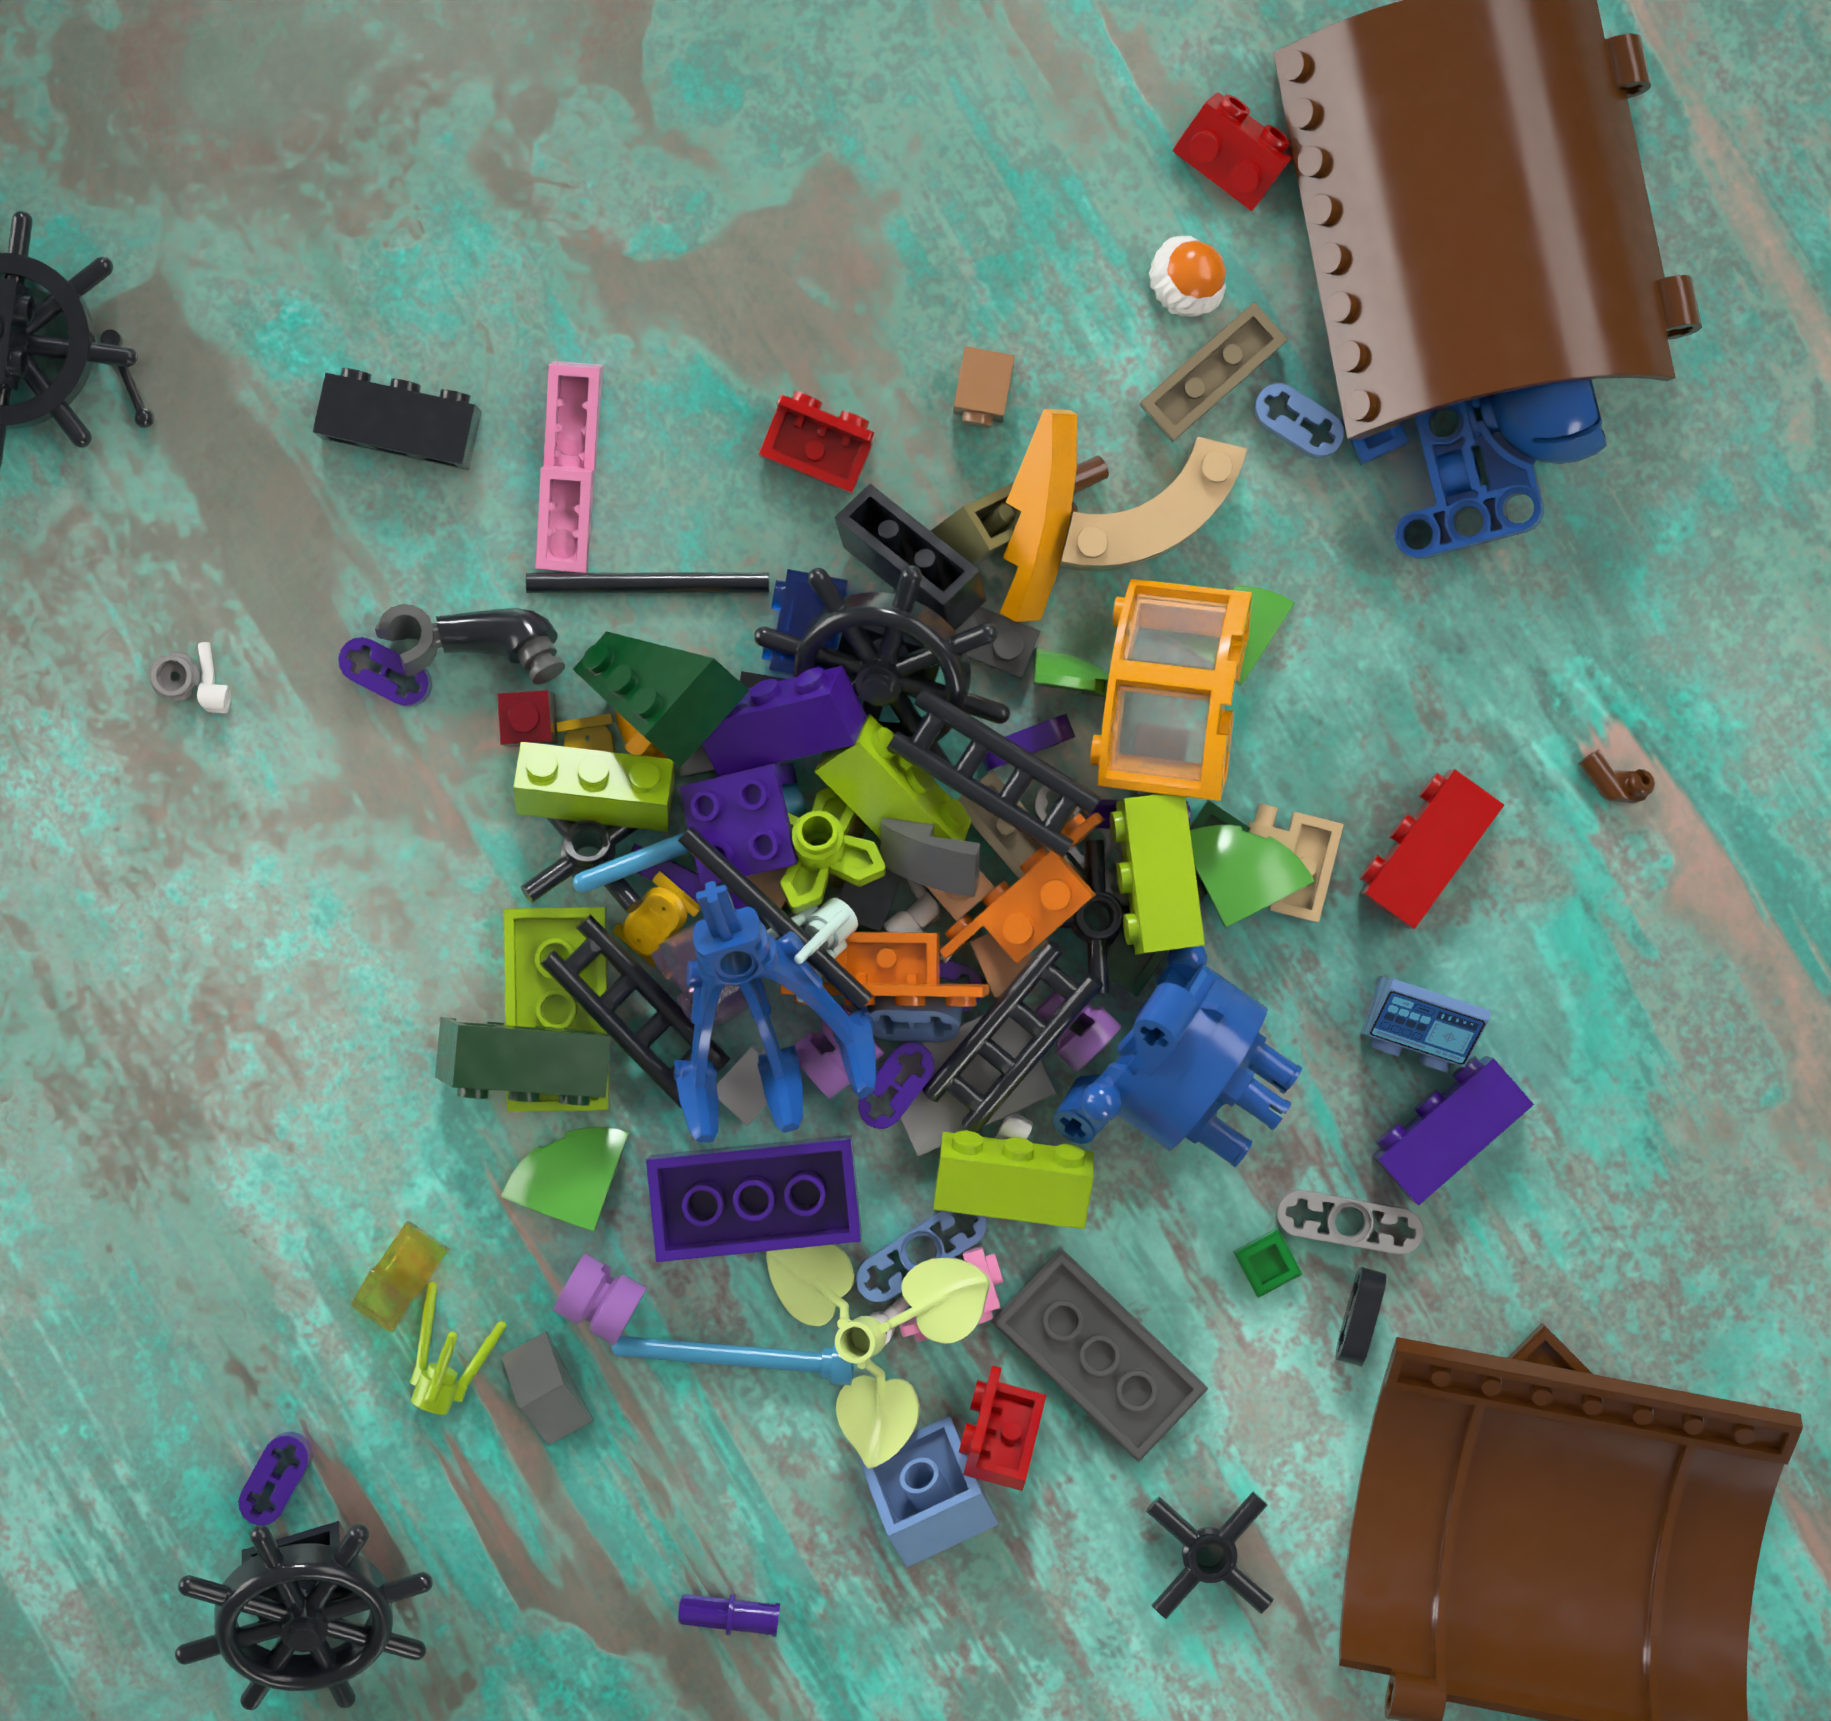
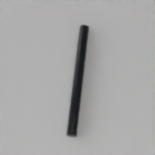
(648, 582)
(773, 915)

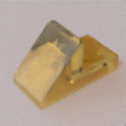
(399, 1276)

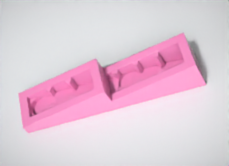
(569, 466)

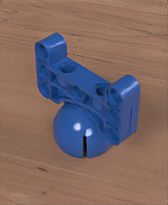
(1517, 428)

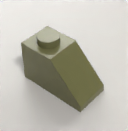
(980, 526)

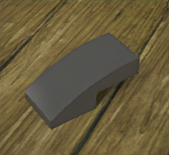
(929, 860)

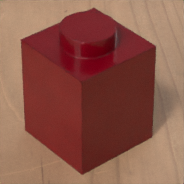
(527, 718)

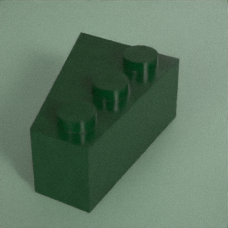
(662, 691)
(522, 1061)

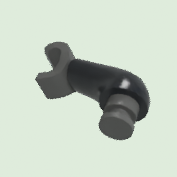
(508, 632)

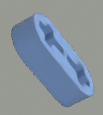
(1305, 410)
(915, 1023)

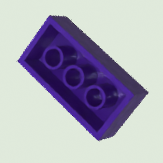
(754, 1198)

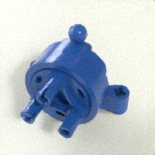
(1184, 1061)

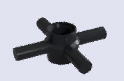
(577, 836)
(1098, 940)
(1224, 1570)

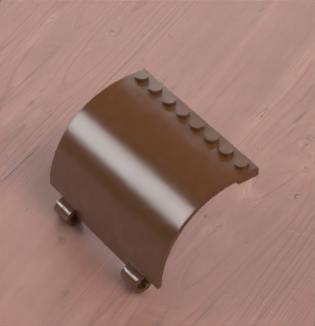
(1477, 204)
(1556, 1541)

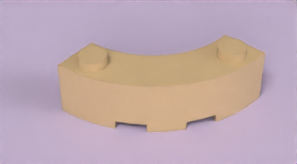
(1160, 524)

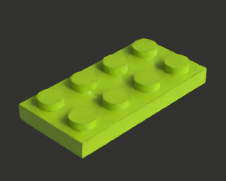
(535, 996)

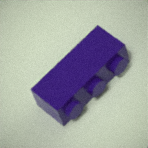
(787, 721)
(1451, 1128)

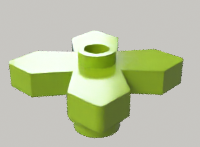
(836, 853)

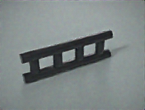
(988, 740)
(1011, 1005)
(602, 1007)

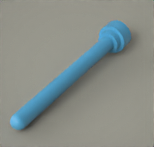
(660, 852)
(826, 1362)

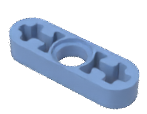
(883, 1260)

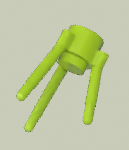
(437, 1384)

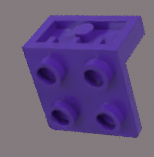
(744, 818)

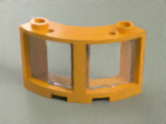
(1163, 689)

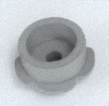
(161, 676)

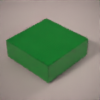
(1267, 1262)

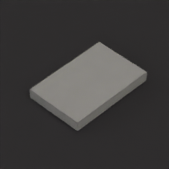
(928, 1119)

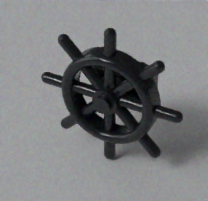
(17, 343)
(890, 651)
(301, 1594)

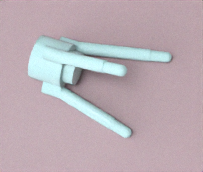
(827, 927)

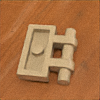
(1315, 844)

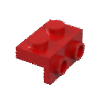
(1234, 149)
(818, 442)
(1004, 1432)

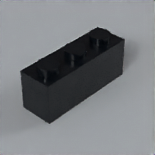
(397, 418)
(891, 540)

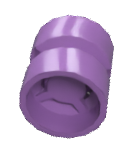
(1097, 1032)
(823, 1061)
(599, 1299)

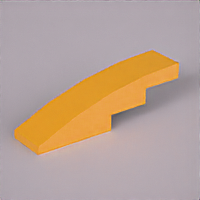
(1045, 497)

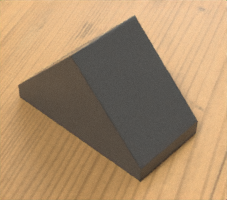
(545, 1389)

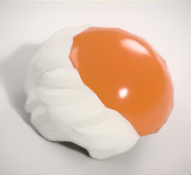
(1188, 276)

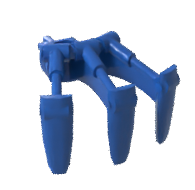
(739, 951)

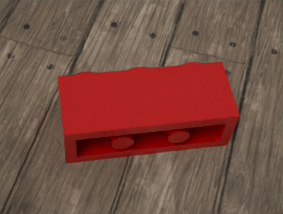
(1429, 847)

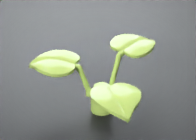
(944, 1298)

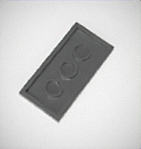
(1099, 1354)

